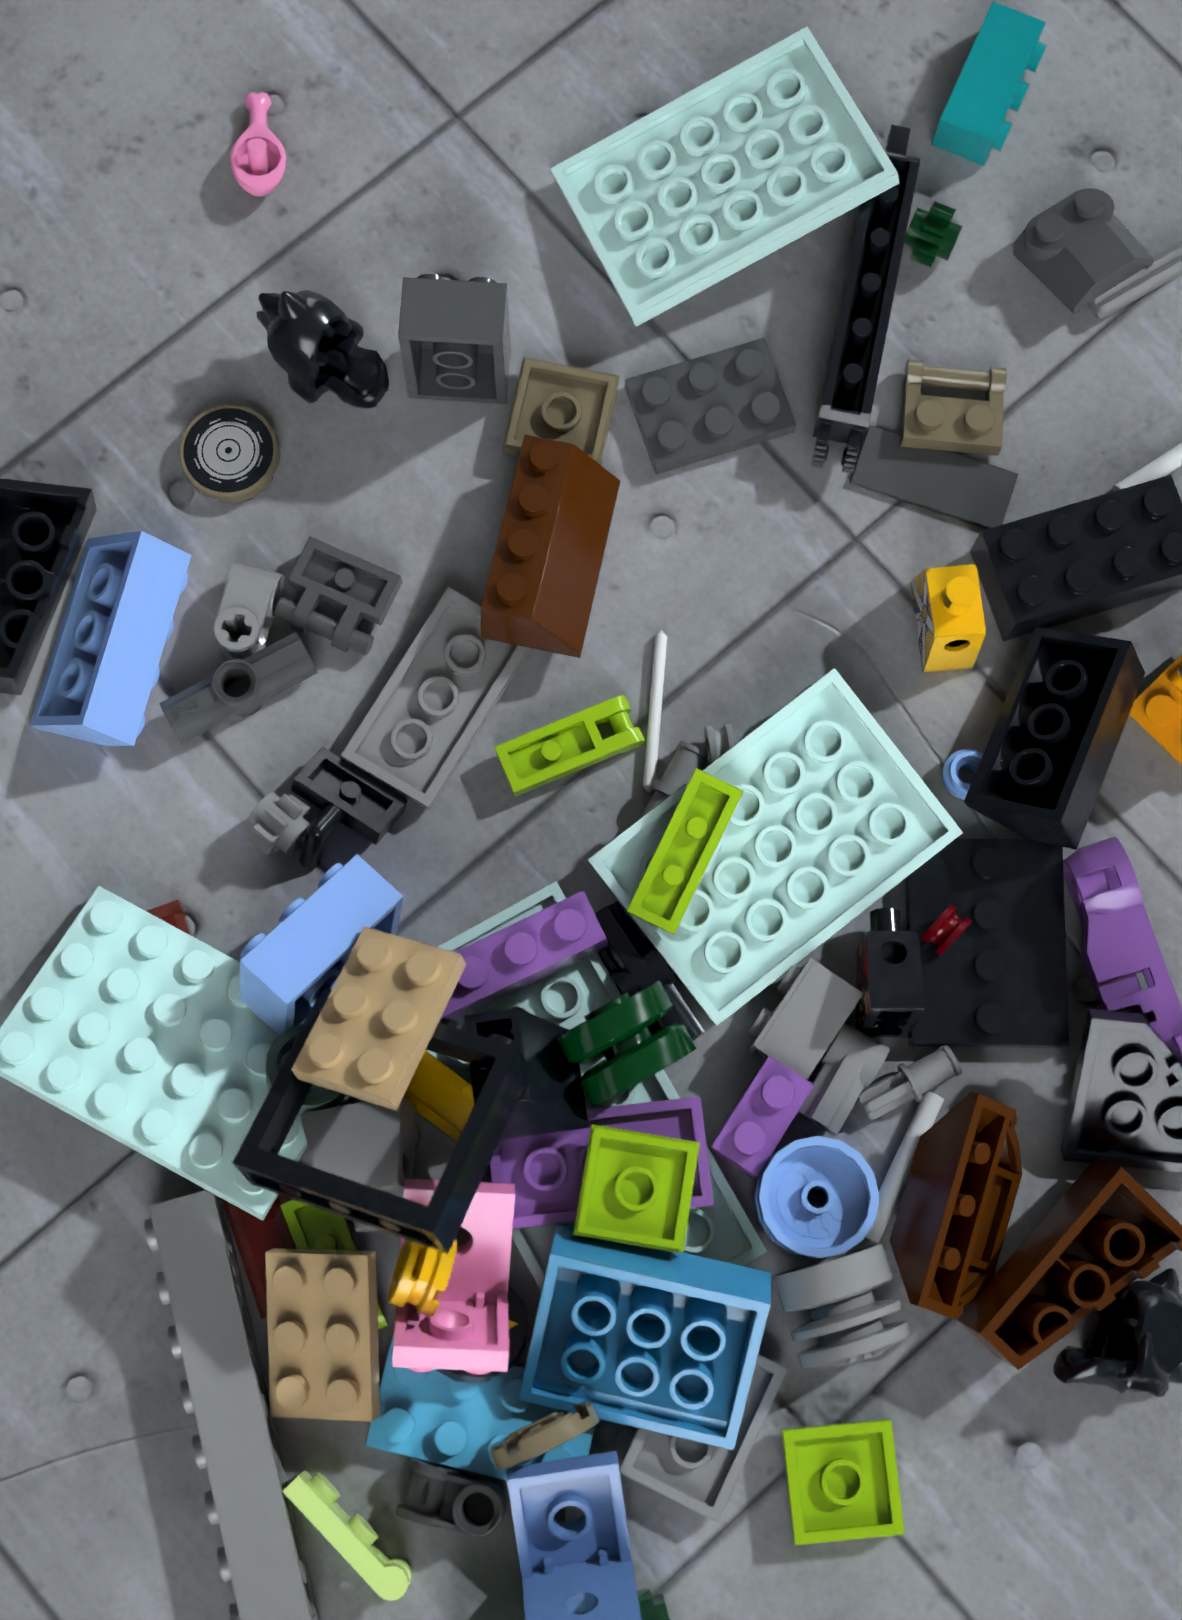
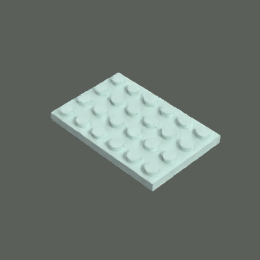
(724, 176)
(813, 843)
(148, 1046)

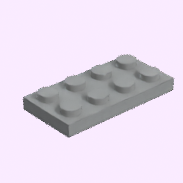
(434, 702)

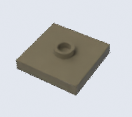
(562, 406)

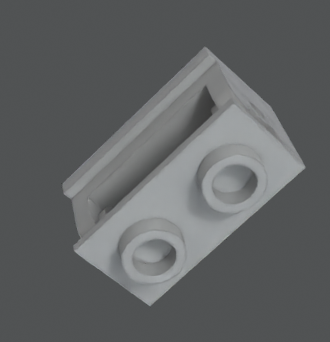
(805, 1018)

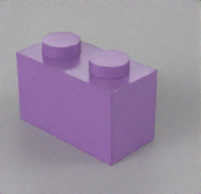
(760, 1117)

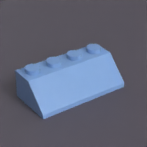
(112, 639)

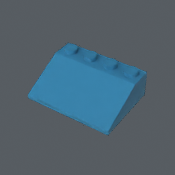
(647, 1337)

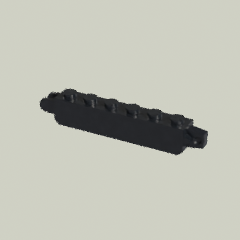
(865, 310)

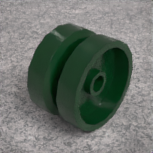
(627, 1044)

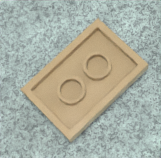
(379, 1018)
(322, 1334)

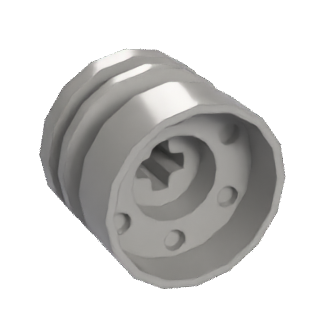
(842, 1307)

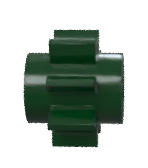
(932, 234)

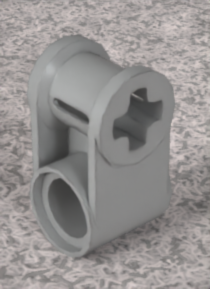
(247, 606)

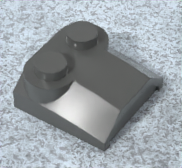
(1080, 248)

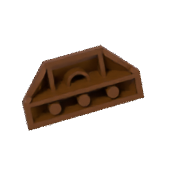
(957, 1205)

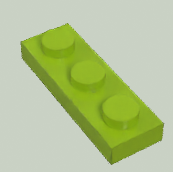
(684, 851)

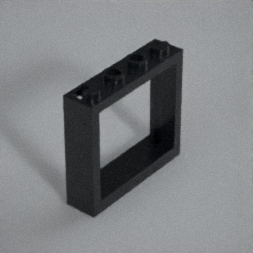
(426, 1225)

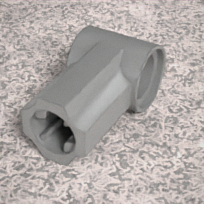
(846, 1069)

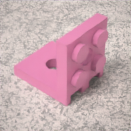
(472, 1314)

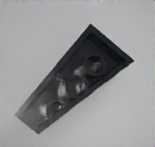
(38, 549)

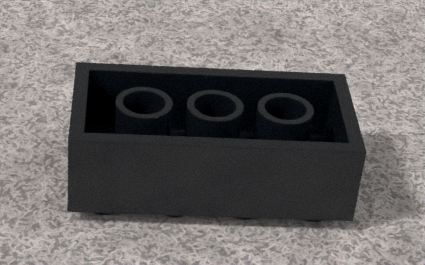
(1082, 557)

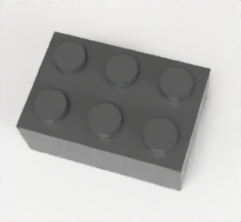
(455, 339)

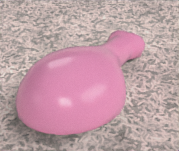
(257, 154)

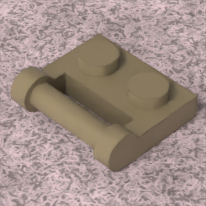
(948, 421)

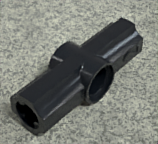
(637, 966)

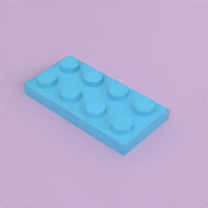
(458, 1421)

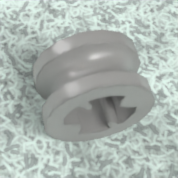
(718, 741)

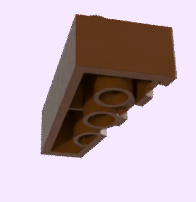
(1072, 1263)

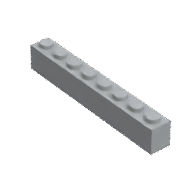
(231, 1410)

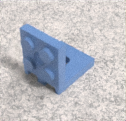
(579, 1562)

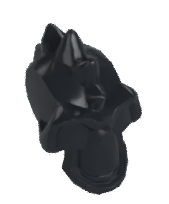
(320, 349)
(1134, 1341)

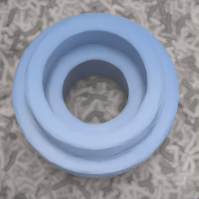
(960, 759)

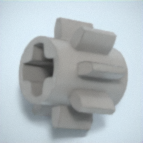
(279, 823)

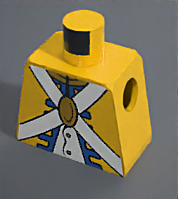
(948, 610)

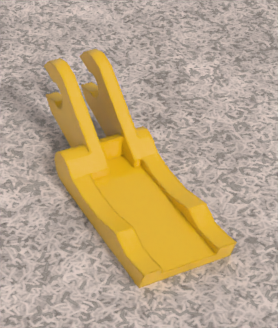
(441, 1095)

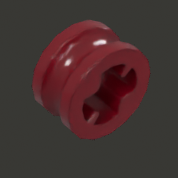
(946, 930)

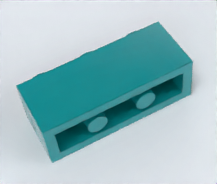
(990, 84)

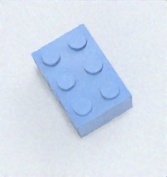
(311, 945)

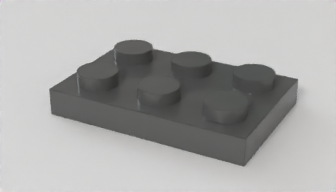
(710, 405)

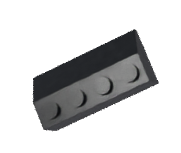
(1056, 735)

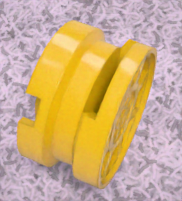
(420, 1276)

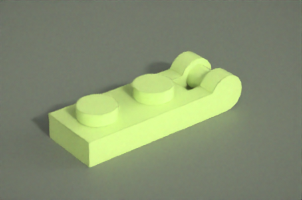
(349, 1536)

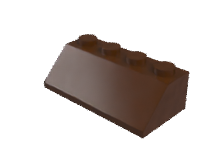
(549, 549)

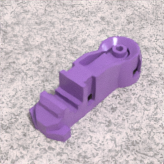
(1121, 939)

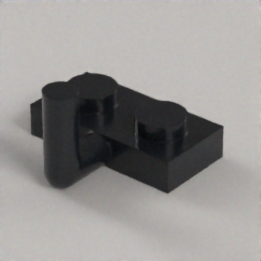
(344, 797)

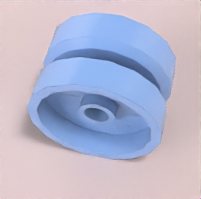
(848, 1189)

